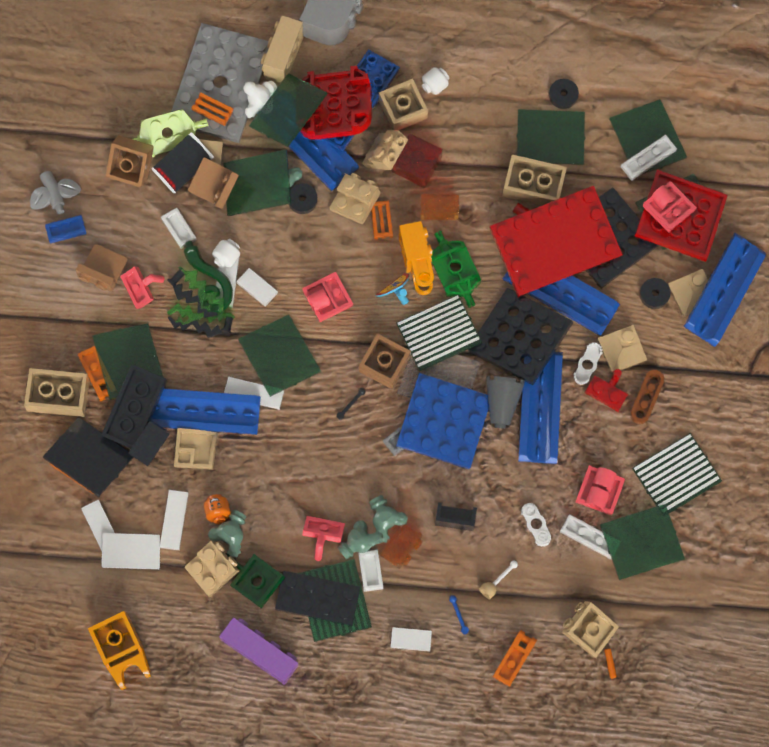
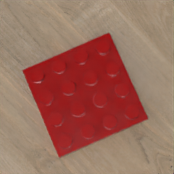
(694, 233)

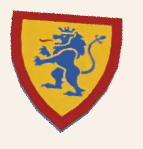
(396, 287)

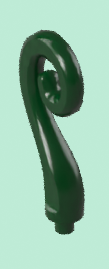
(195, 260)

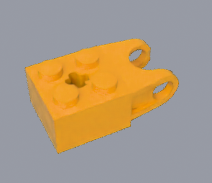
(417, 255)
(119, 655)

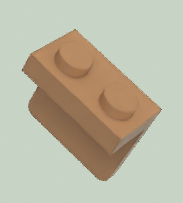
(102, 268)

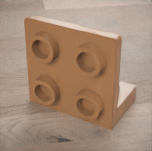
(213, 182)

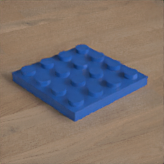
(444, 421)

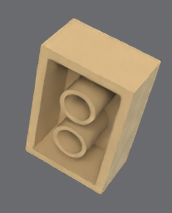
(282, 49)
(533, 181)
(56, 392)

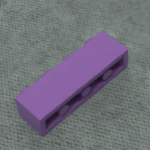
(258, 650)

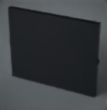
(88, 457)

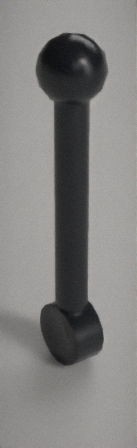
(340, 415)

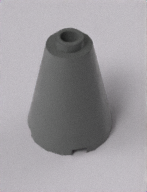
(503, 399)

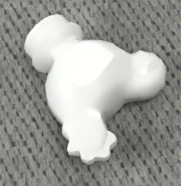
(258, 96)

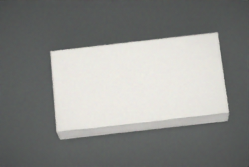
(178, 227)
(257, 287)
(370, 570)
(411, 639)

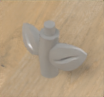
(53, 192)

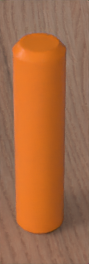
(610, 663)

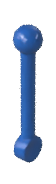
(464, 630)

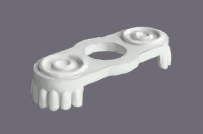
(593, 354)
(541, 535)

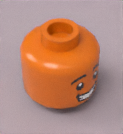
(217, 509)

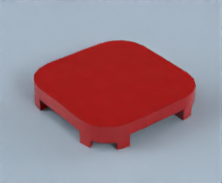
(344, 109)

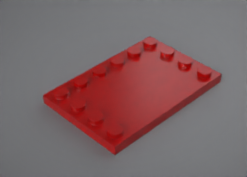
(555, 241)

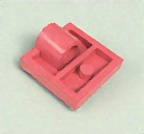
(669, 206)
(327, 297)

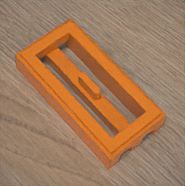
(195, 107)
(383, 234)

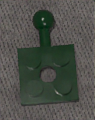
(256, 568)

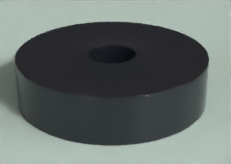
(566, 86)
(307, 205)
(660, 287)

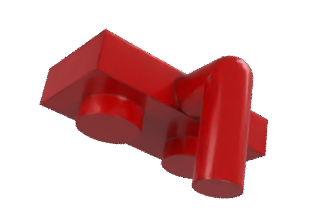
(607, 392)

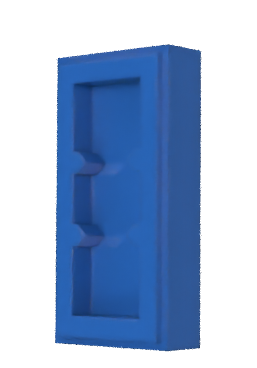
(65, 229)

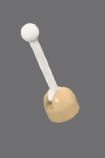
(489, 589)

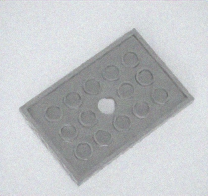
(226, 55)

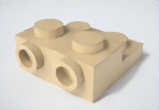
(385, 150)
(355, 198)
(212, 567)
(589, 628)

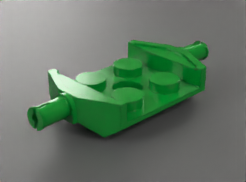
(455, 282)

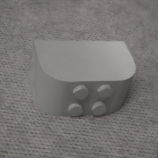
(329, 19)

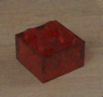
(417, 160)

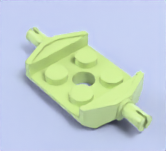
(178, 121)

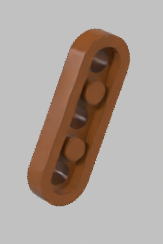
(652, 391)

